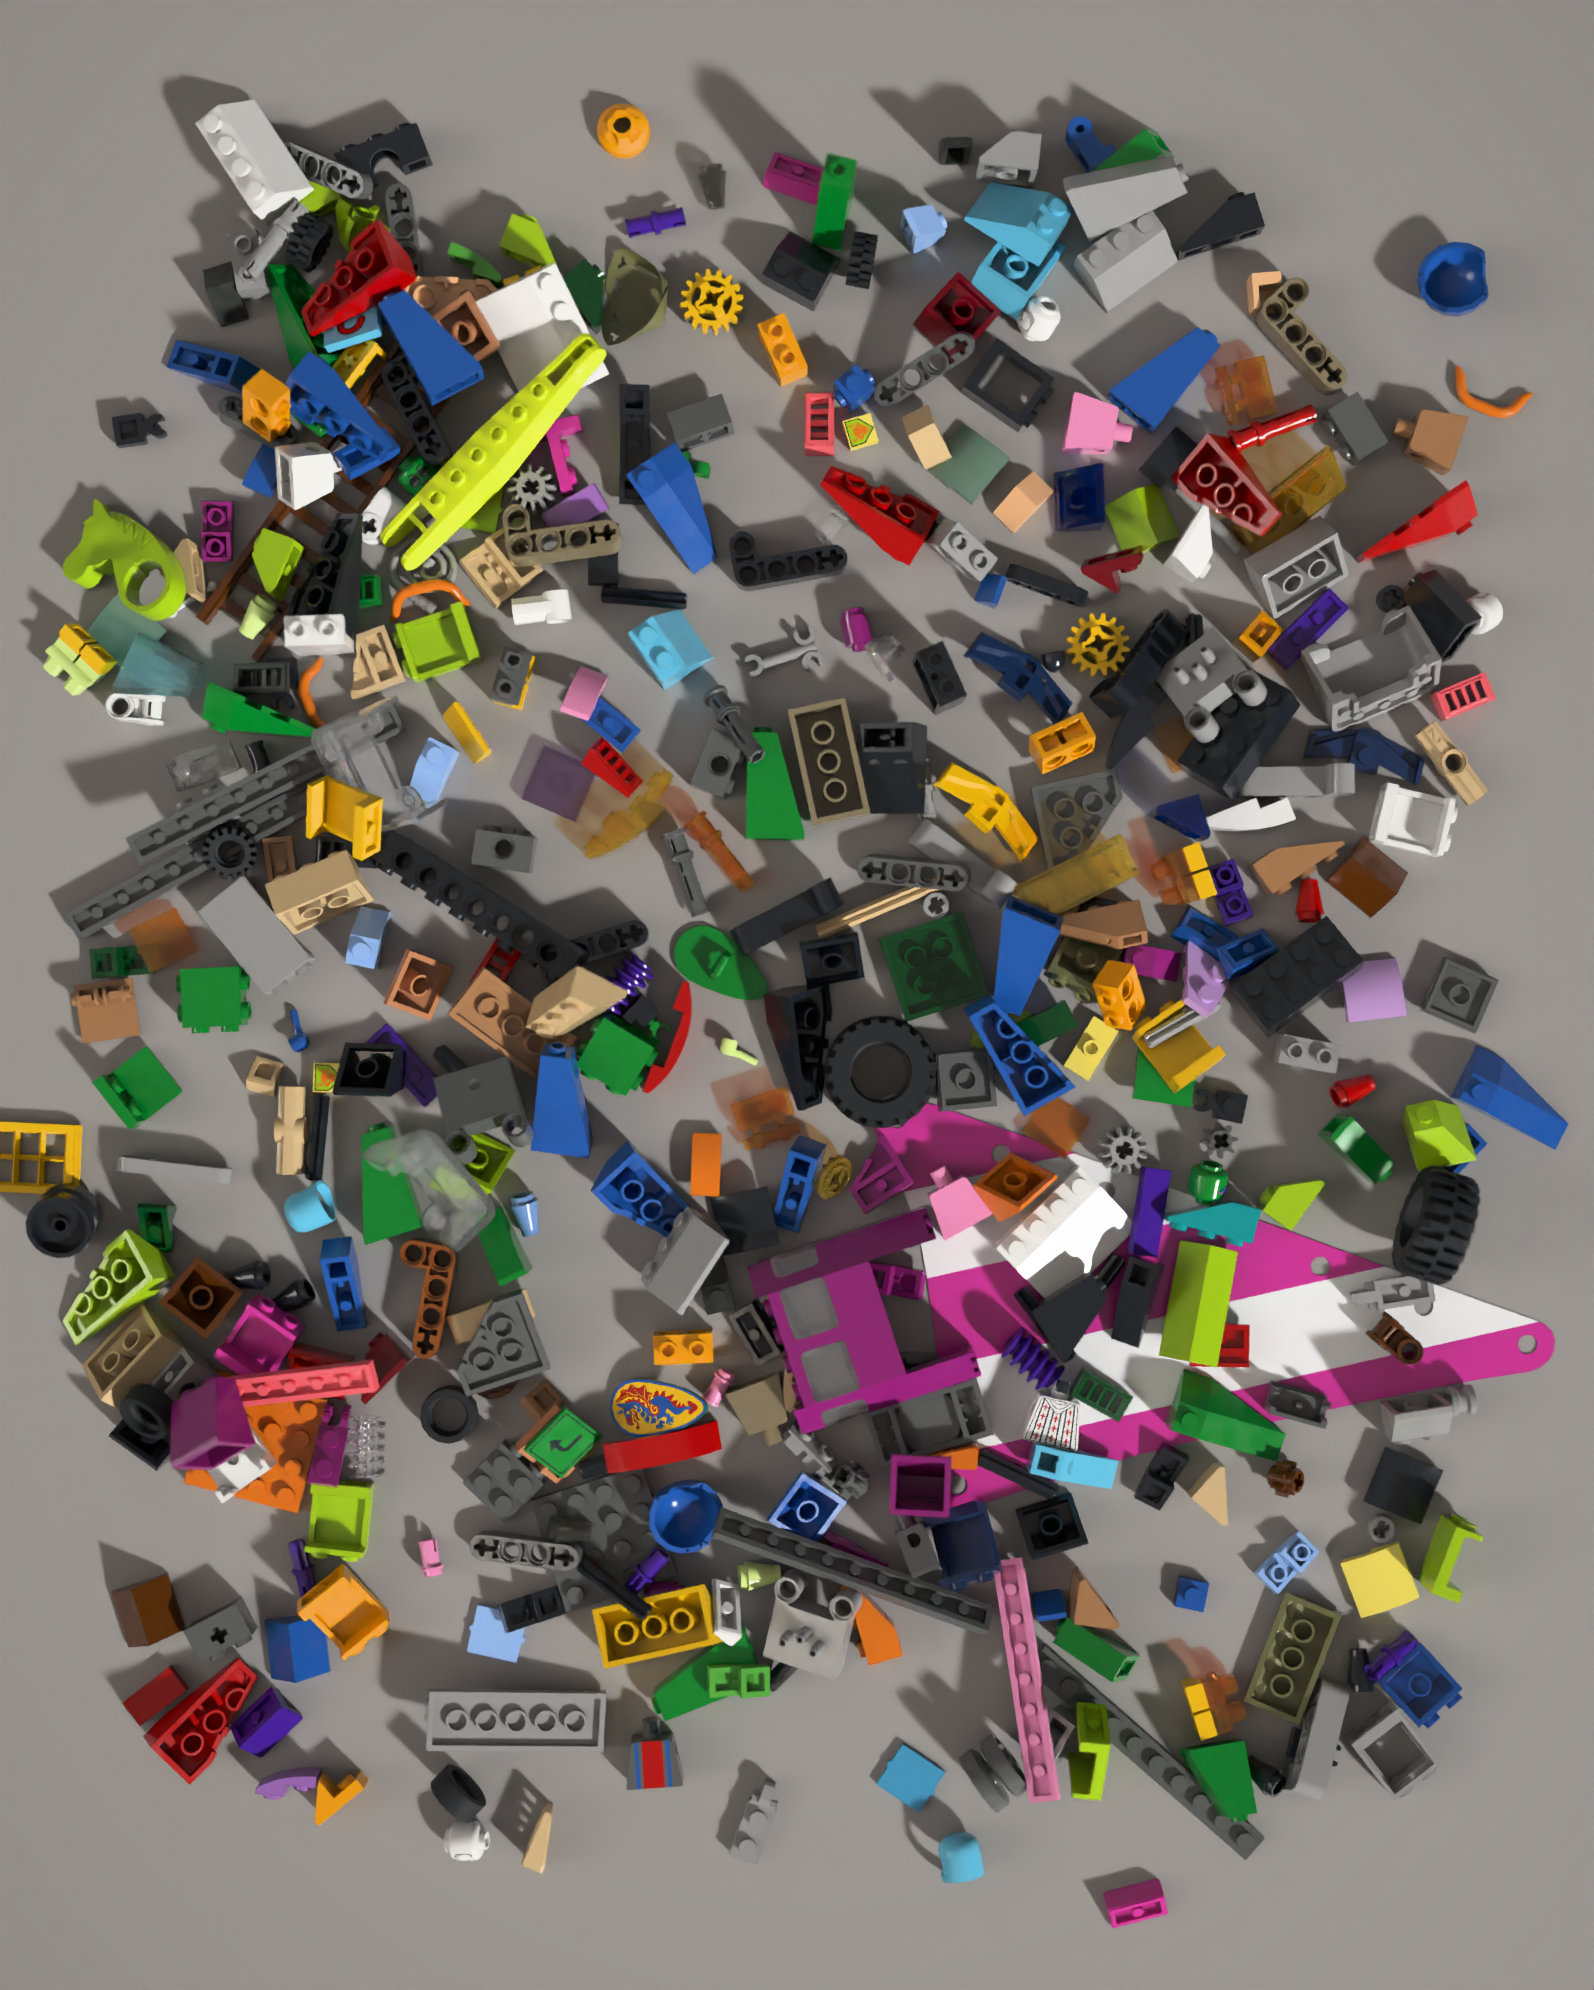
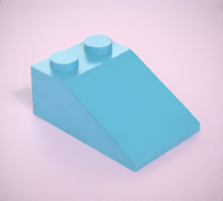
(1021, 219)
(1011, 279)

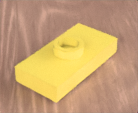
(1090, 1048)

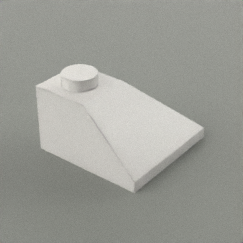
(1193, 548)

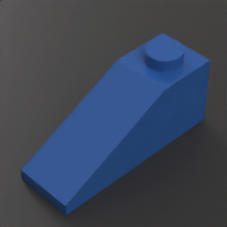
(211, 366)
(797, 1182)
(343, 1283)

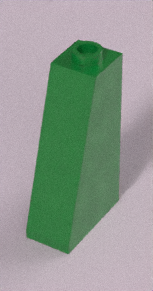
(834, 201)
(770, 796)
(388, 1201)
(687, 1686)

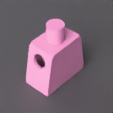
(1093, 426)
(955, 1203)

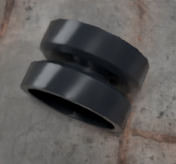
(63, 1220)

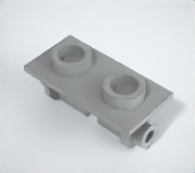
(819, 1456)

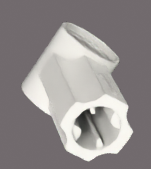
(550, 607)

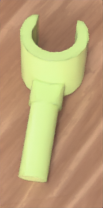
(729, 1046)

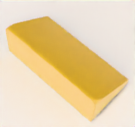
(466, 732)

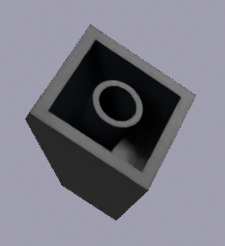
(800, 270)

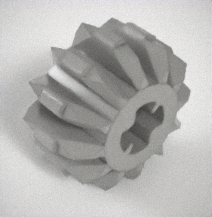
(536, 479)
(1118, 1140)

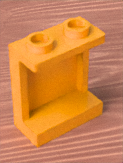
(344, 1611)

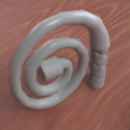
(427, 565)

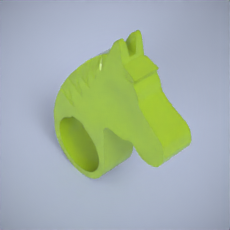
(131, 551)

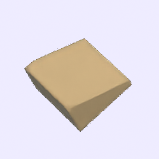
(264, 1076)

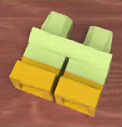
(79, 657)

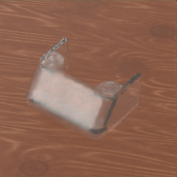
(353, 756)

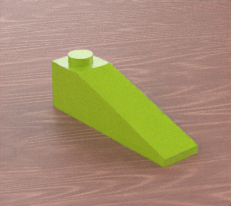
(125, 1279)

